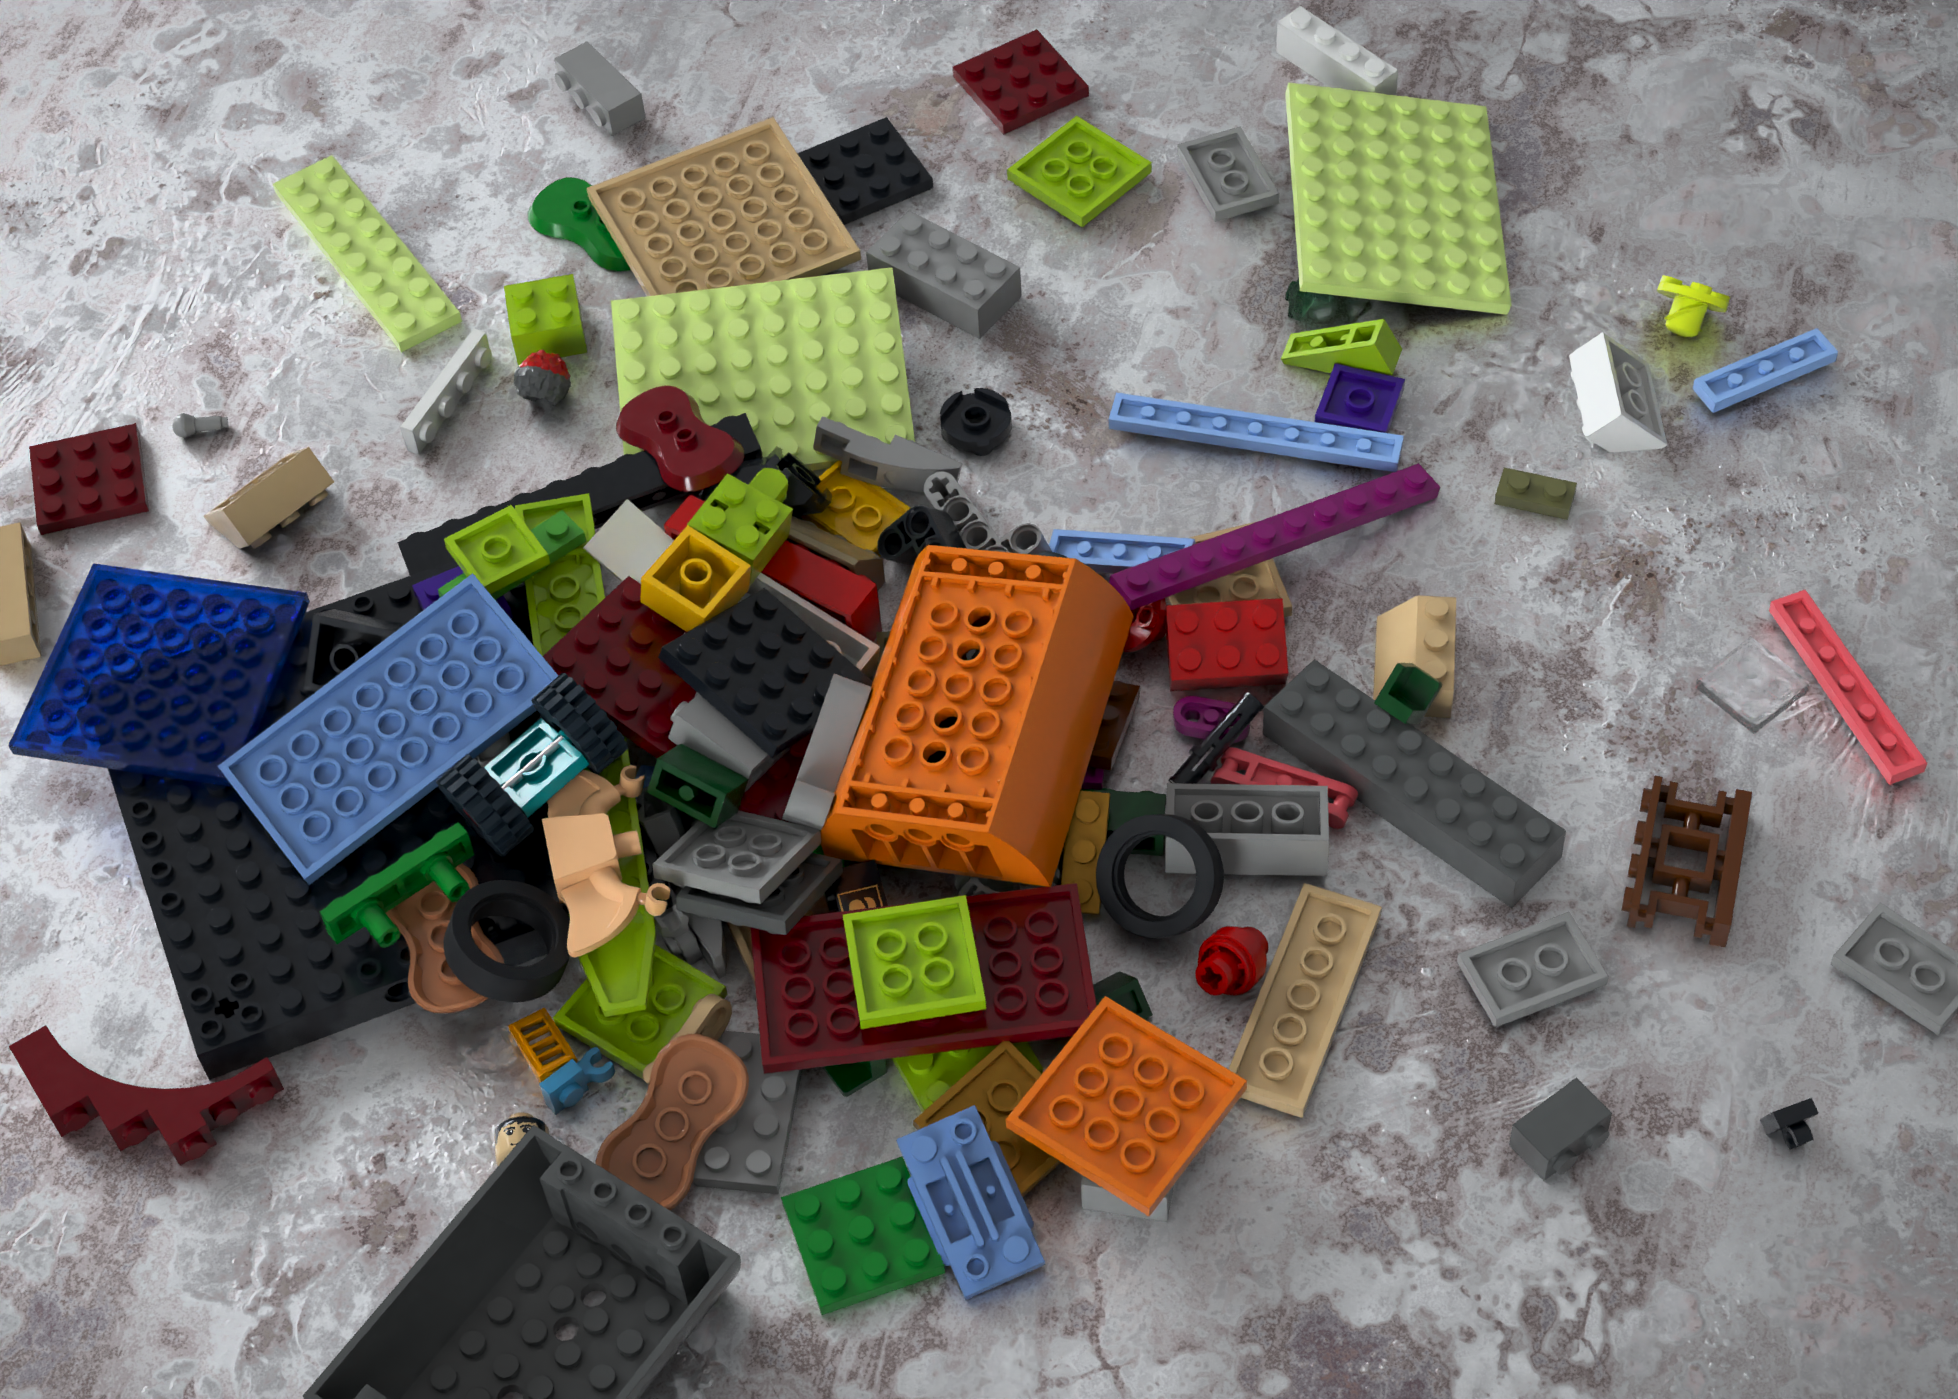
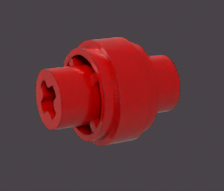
(1232, 960)

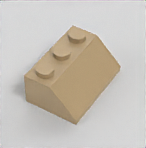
(271, 499)
(1419, 634)

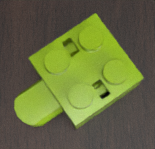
(747, 517)

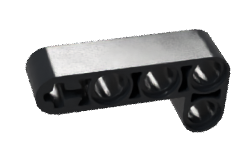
(911, 534)

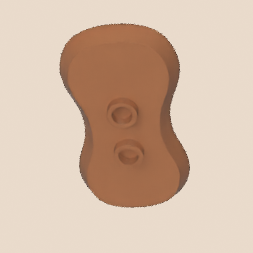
(423, 924)
(689, 1095)

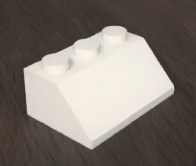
(1616, 397)

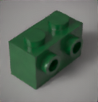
(697, 785)

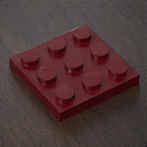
(1020, 81)
(88, 479)

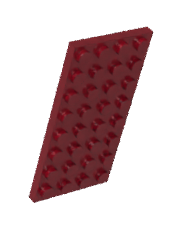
(618, 664)
(1029, 965)

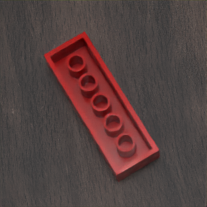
(818, 581)

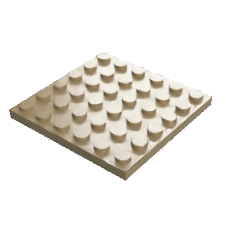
(724, 216)

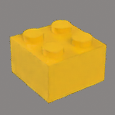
(694, 580)

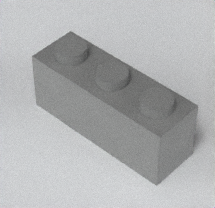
(599, 88)

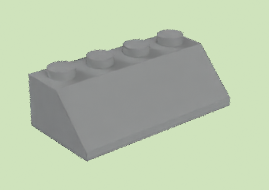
(1254, 827)

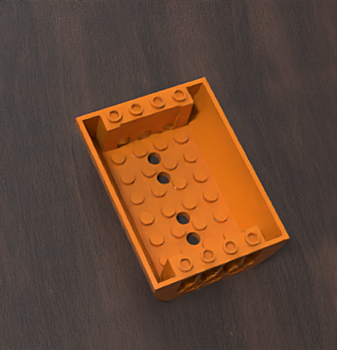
(1022, 707)

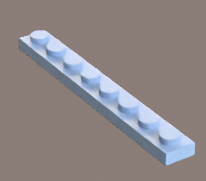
(1256, 432)

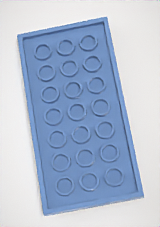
(389, 728)

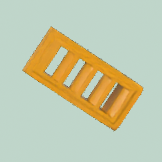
(534, 1061)

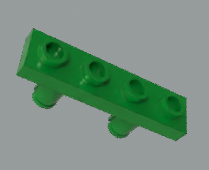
(381, 892)

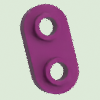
(1206, 712)

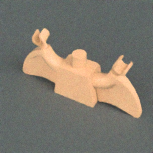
(587, 856)

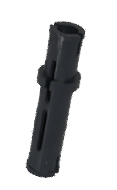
(1246, 709)

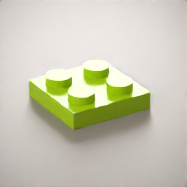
(497, 549)

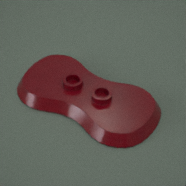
(672, 430)

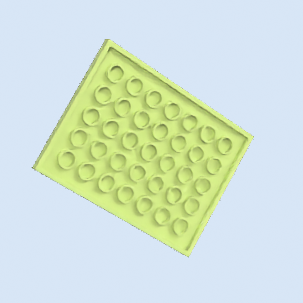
(1395, 199)
(776, 354)

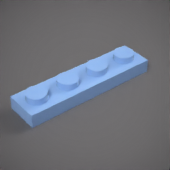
(1765, 370)
(1113, 551)

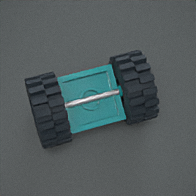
(535, 766)

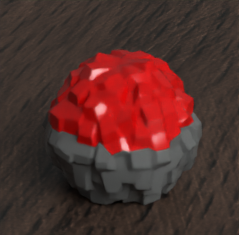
(542, 376)

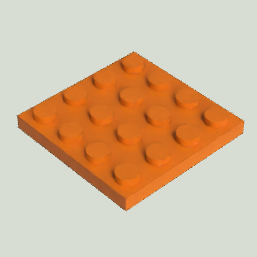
(1126, 1105)

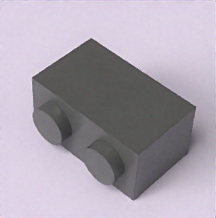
(1561, 1129)

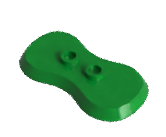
(568, 214)

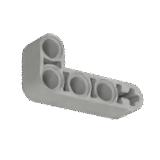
(974, 527)
(827, 752)

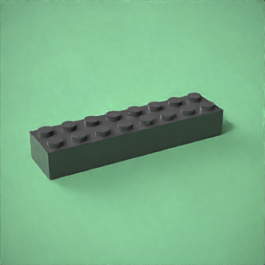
(1414, 783)

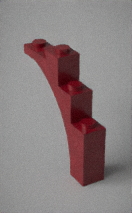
(131, 1112)

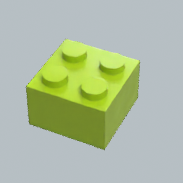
(545, 317)

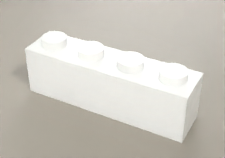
(1332, 55)

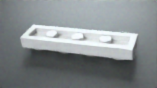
(446, 391)

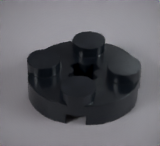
(981, 436)

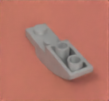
(893, 465)

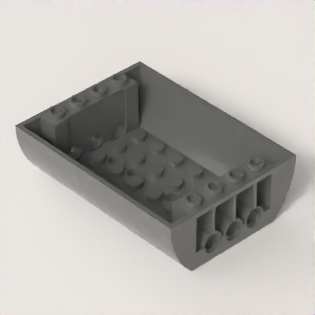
(515, 1268)

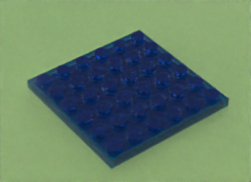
(160, 673)

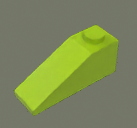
(1355, 345)

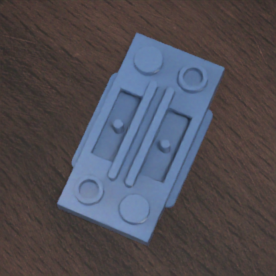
(970, 1202)

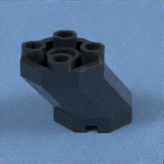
(802, 490)

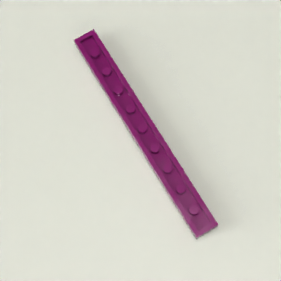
(1274, 536)

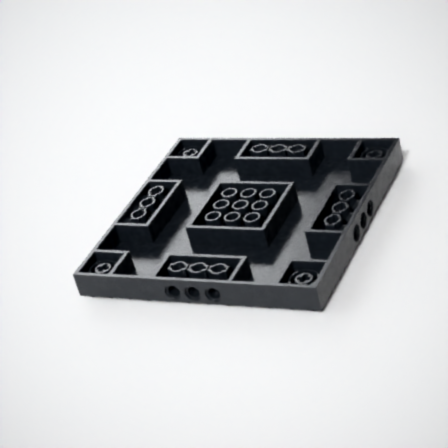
(247, 925)

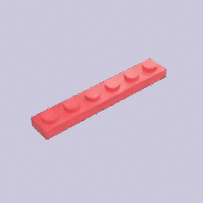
(1848, 687)

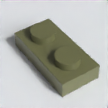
(1535, 493)

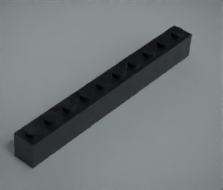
(609, 486)

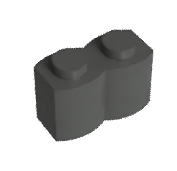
(661, 822)

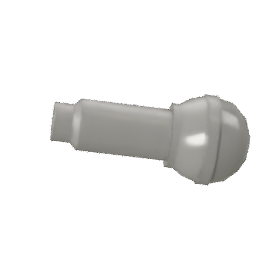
(187, 425)

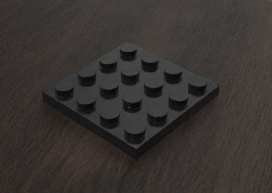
(760, 669)

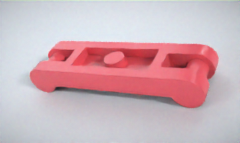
(1271, 772)

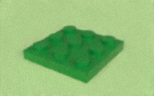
(861, 1236)

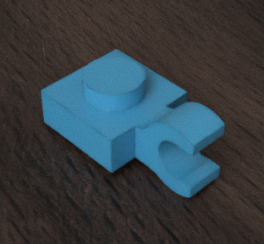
(570, 1081)

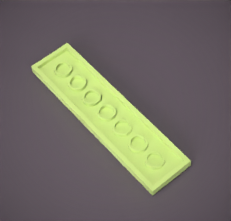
(367, 253)

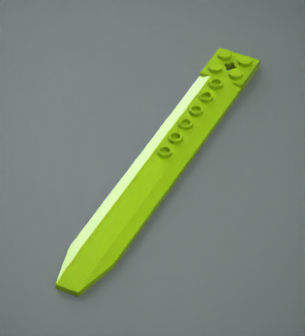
(556, 603)

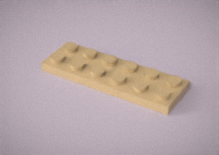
(1304, 998)

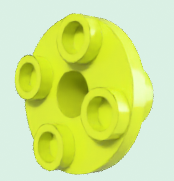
(1689, 305)

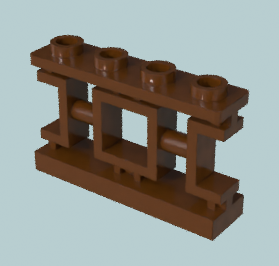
(1719, 864)

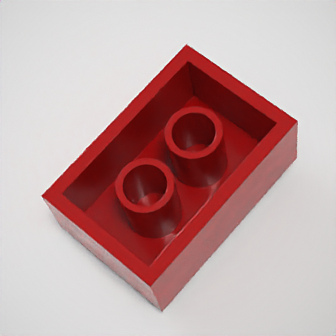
(1226, 644)

